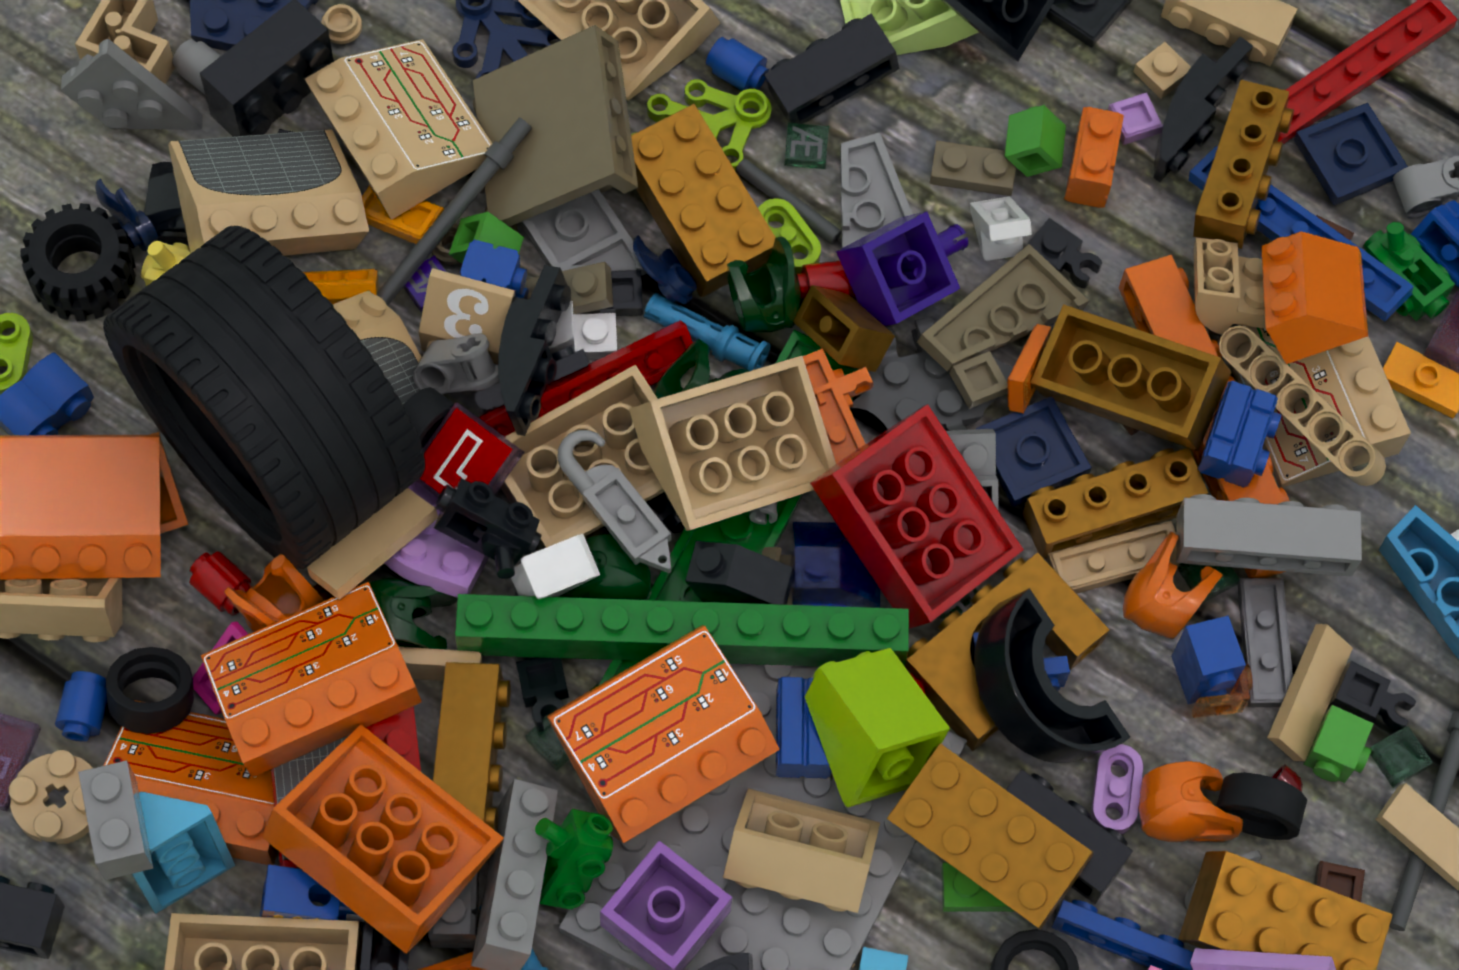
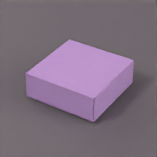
(1139, 118)

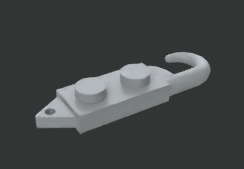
(617, 505)

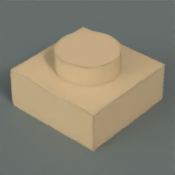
(1162, 70)

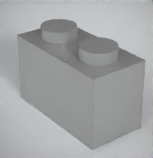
(115, 820)

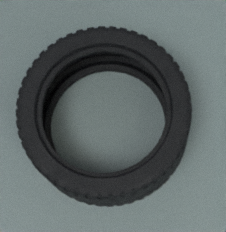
(266, 395)

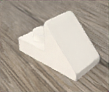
(999, 227)
(590, 332)
(555, 569)

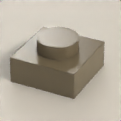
(979, 379)

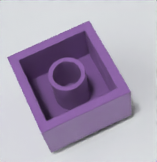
(665, 910)

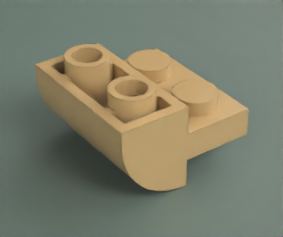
(1227, 286)

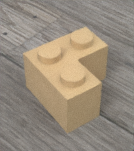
(129, 27)

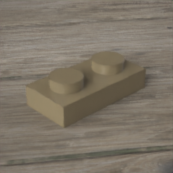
(972, 168)
(589, 287)

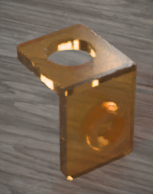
(1232, 702)

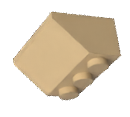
(61, 608)
(801, 851)

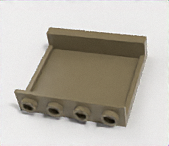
(577, 120)

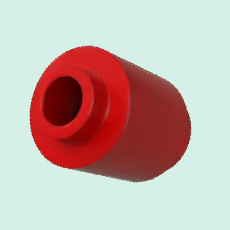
(825, 275)
(214, 575)

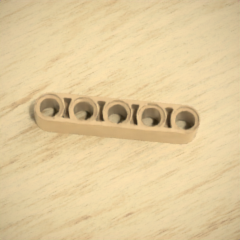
(1317, 416)

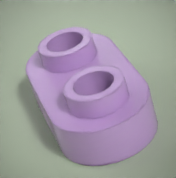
(1115, 791)

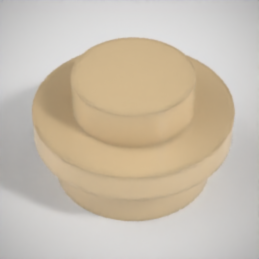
(342, 23)

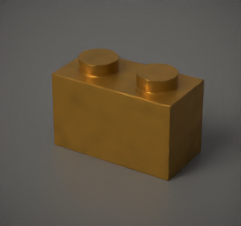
(843, 328)

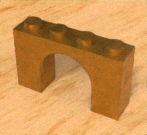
(946, 660)

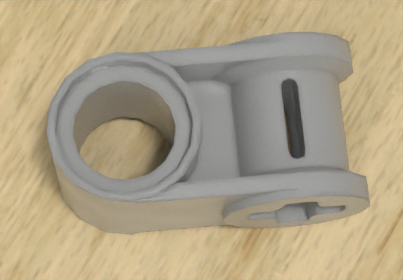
(1428, 186)
(457, 365)

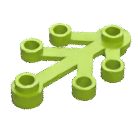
(732, 116)

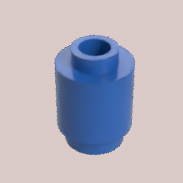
(737, 64)
(82, 706)

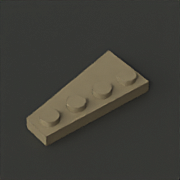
(1001, 310)

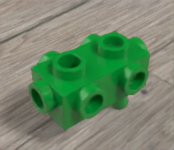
(1406, 258)
(574, 856)

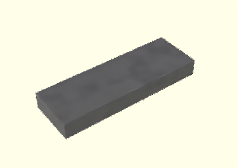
(1265, 639)

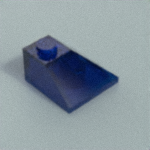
(829, 569)

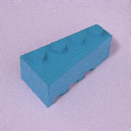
(1428, 566)

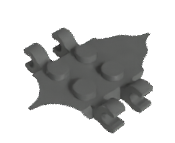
(915, 380)

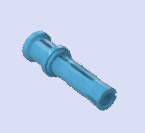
(723, 341)

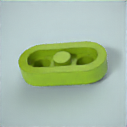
(793, 229)
(14, 349)

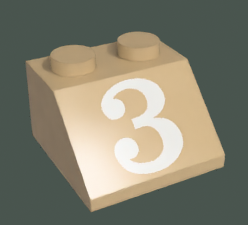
(463, 307)

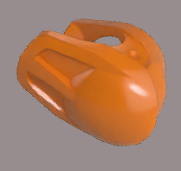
(276, 596)
(1155, 601)
(1177, 810)

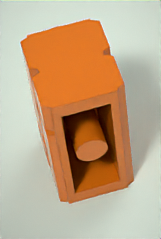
(1094, 157)

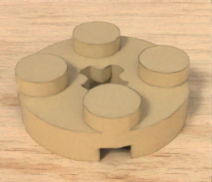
(31, 791)

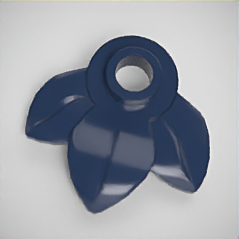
(135, 223)
(665, 269)

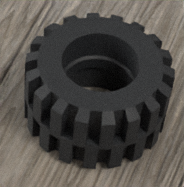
(71, 233)

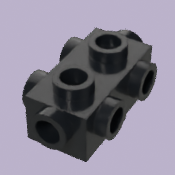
(487, 524)

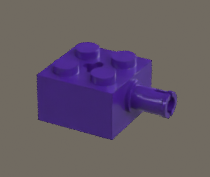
(902, 267)

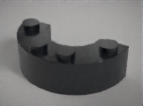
(1021, 695)

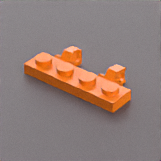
(833, 396)

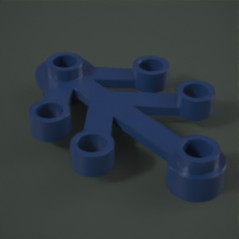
(502, 36)

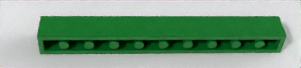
(641, 627)

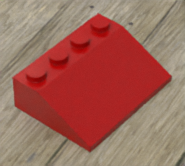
(917, 517)

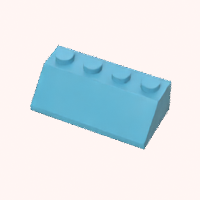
(183, 849)

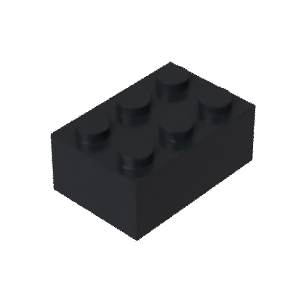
(266, 71)

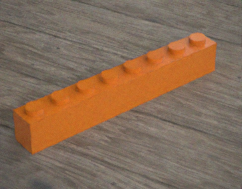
(1163, 307)

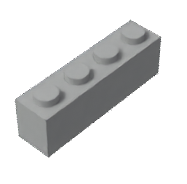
(1268, 535)
(514, 879)

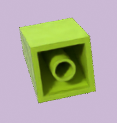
(873, 724)

